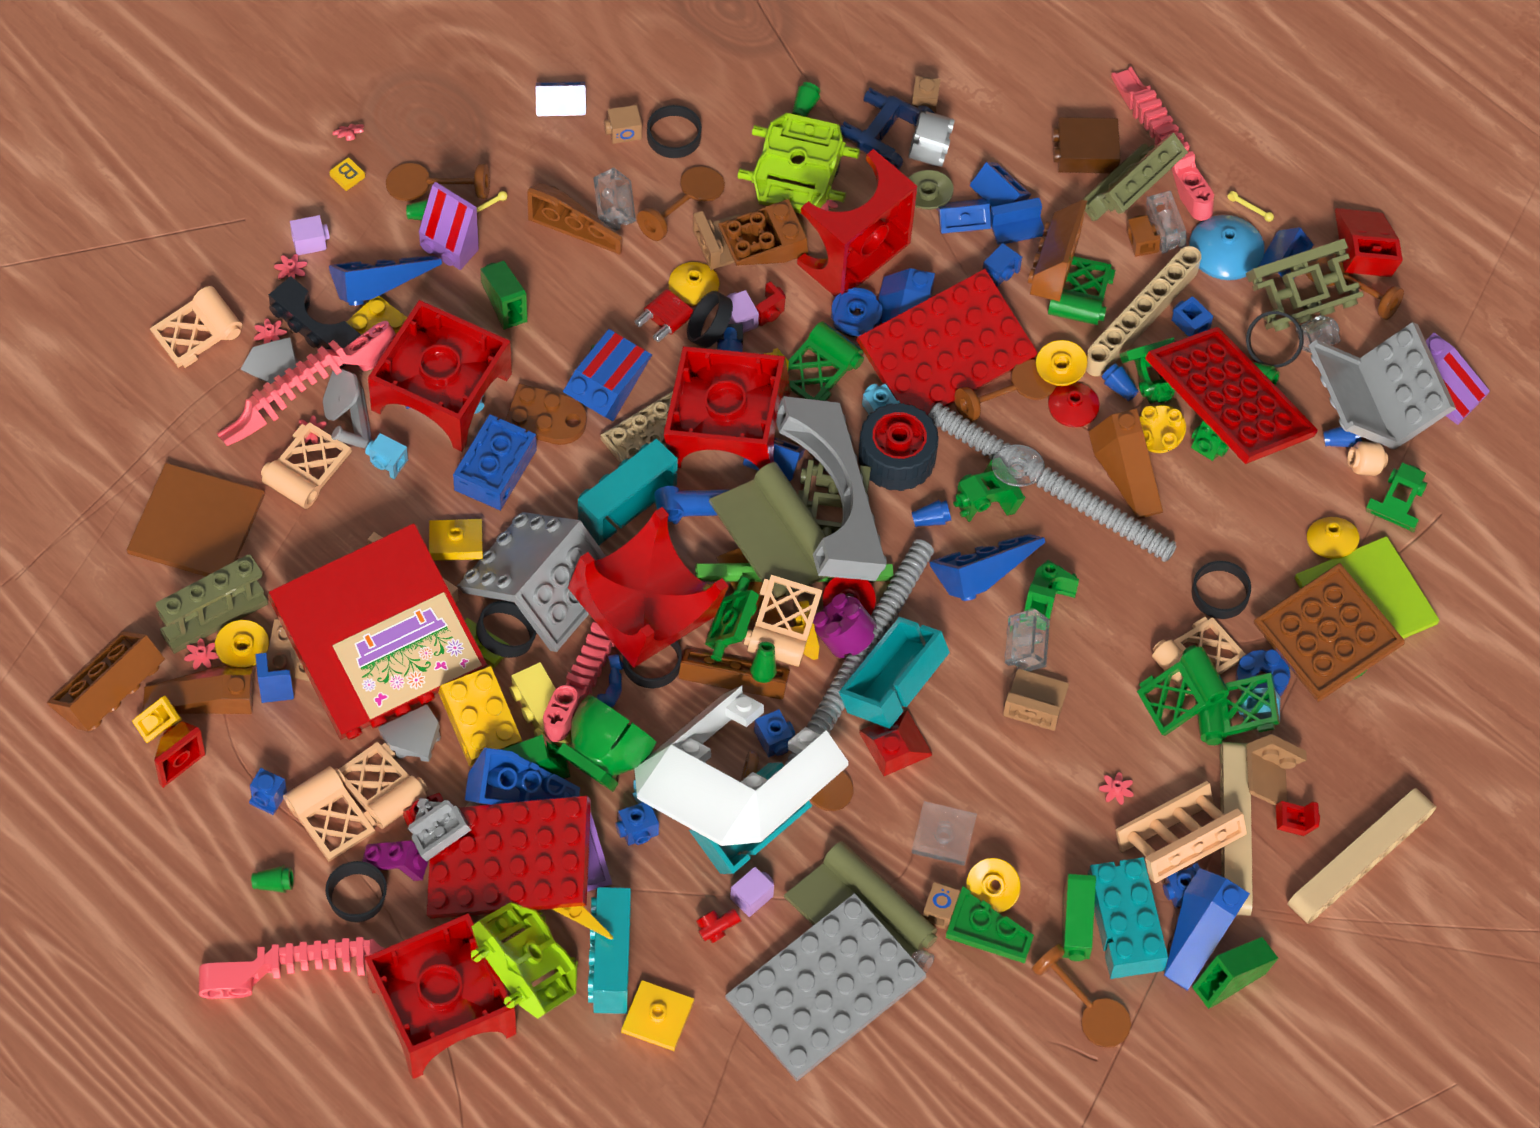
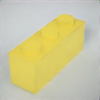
(534, 692)

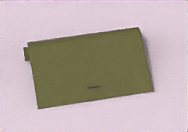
(772, 528)
(847, 874)

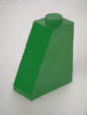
(505, 294)
(544, 754)
(1078, 916)
(1234, 971)

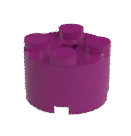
(845, 626)

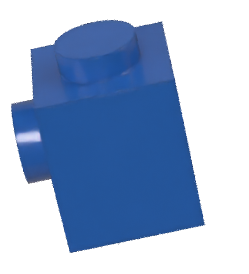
(774, 733)
(637, 824)

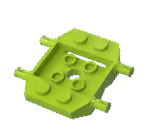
(792, 136)
(516, 964)

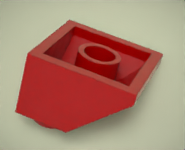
(896, 746)
(178, 751)

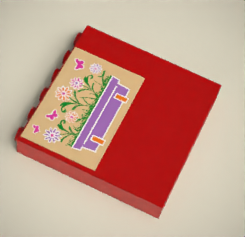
(376, 631)

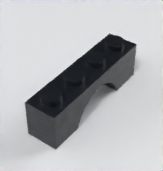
(292, 302)

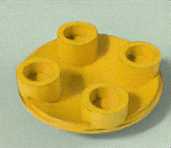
(1162, 428)

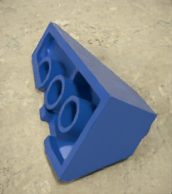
(366, 281)
(904, 291)
(975, 573)
(508, 778)
(1204, 917)

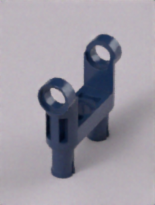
(891, 110)

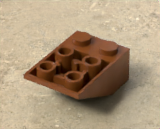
(765, 235)

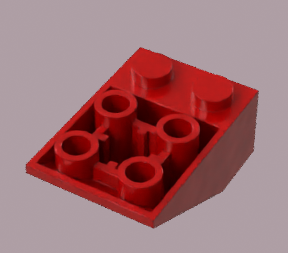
(1370, 242)

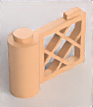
(216, 319)
(291, 479)
(787, 643)
(1169, 652)
(318, 793)
(396, 795)

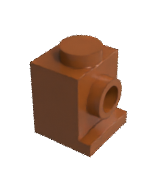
(1143, 236)

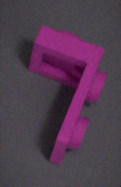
(397, 855)

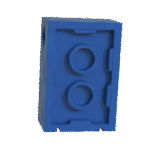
(495, 462)

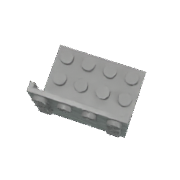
(1387, 391)
(533, 569)

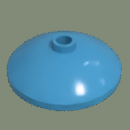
(1223, 256)

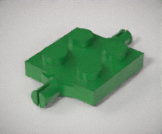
(732, 619)

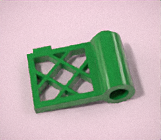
(1077, 303)
(836, 352)
(1201, 679)
(1216, 719)

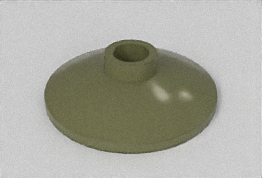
(933, 189)

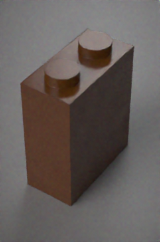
(1086, 145)

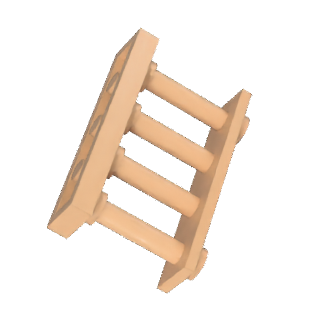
(1189, 848)

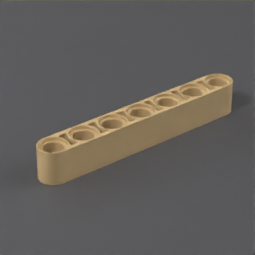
(1139, 320)
(1234, 794)
(1361, 855)

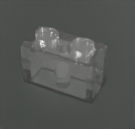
(614, 200)
(1167, 222)
(1027, 640)

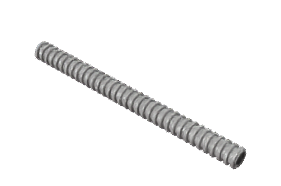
(1059, 486)
(884, 616)

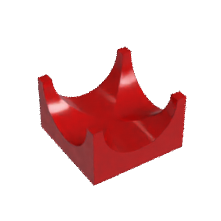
(865, 237)
(440, 369)
(726, 403)
(645, 593)
(438, 991)

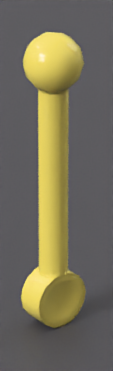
(502, 195)
(1233, 196)

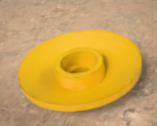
(693, 291)
(1061, 354)
(1333, 537)
(241, 634)
(981, 879)

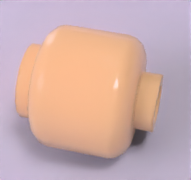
(1367, 458)

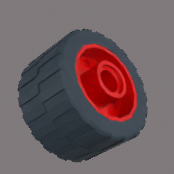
(898, 446)

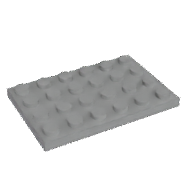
(825, 987)

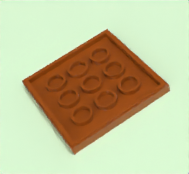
(195, 521)
(1329, 632)

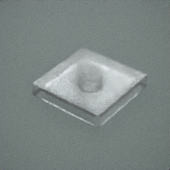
(944, 833)

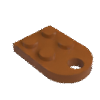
(547, 415)

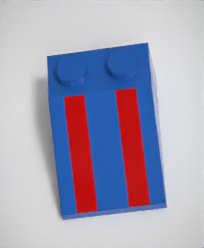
(608, 374)

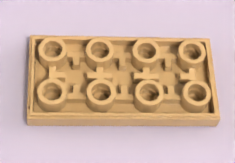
(641, 428)

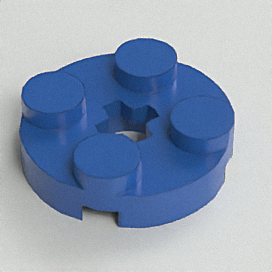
(851, 324)
(1267, 662)

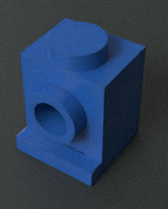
(1002, 264)
(1192, 317)
(267, 791)
(1173, 885)

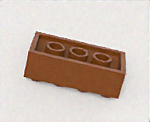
(1057, 251)
(107, 680)

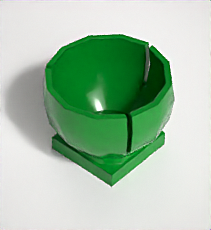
(605, 743)

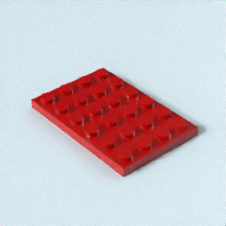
(948, 344)
(1231, 394)
(514, 854)

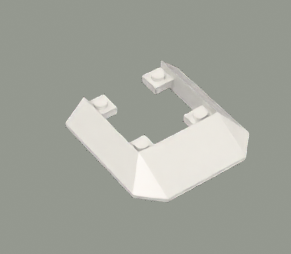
(719, 806)

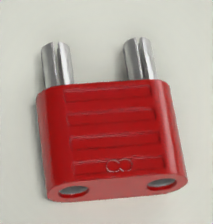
(667, 312)

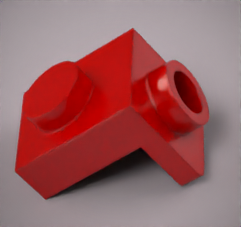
(773, 304)
(1297, 818)

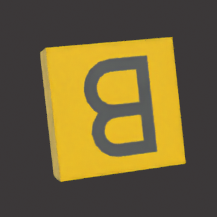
(347, 174)

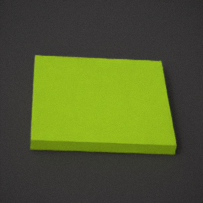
(1386, 582)

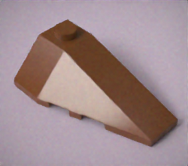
(562, 213)
(1124, 455)
(207, 691)

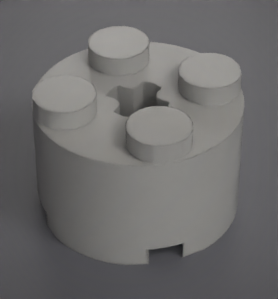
(931, 138)

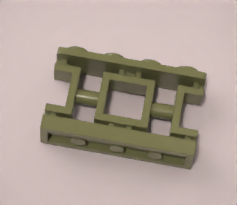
(1134, 177)
(1299, 266)
(826, 499)
(211, 603)

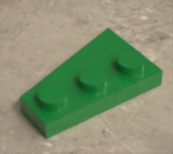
(984, 928)

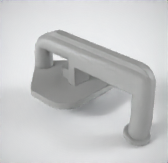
(343, 394)

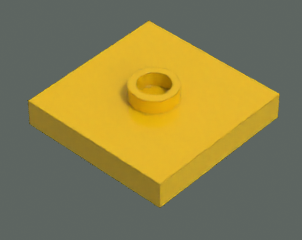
(455, 539)
(657, 1015)

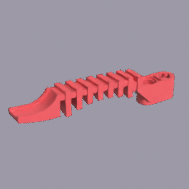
(1191, 185)
(362, 351)
(578, 685)
(238, 978)

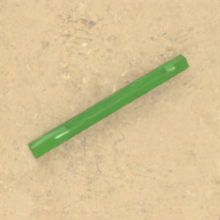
(733, 571)

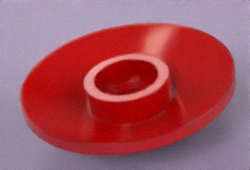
(1070, 412)
(858, 588)

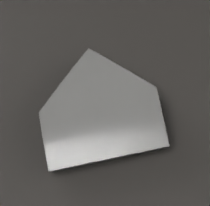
(270, 360)
(412, 734)
(437, 827)

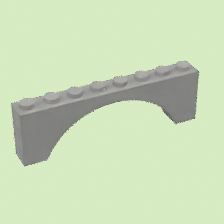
(822, 430)

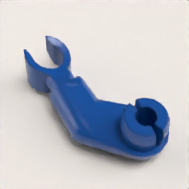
(615, 682)

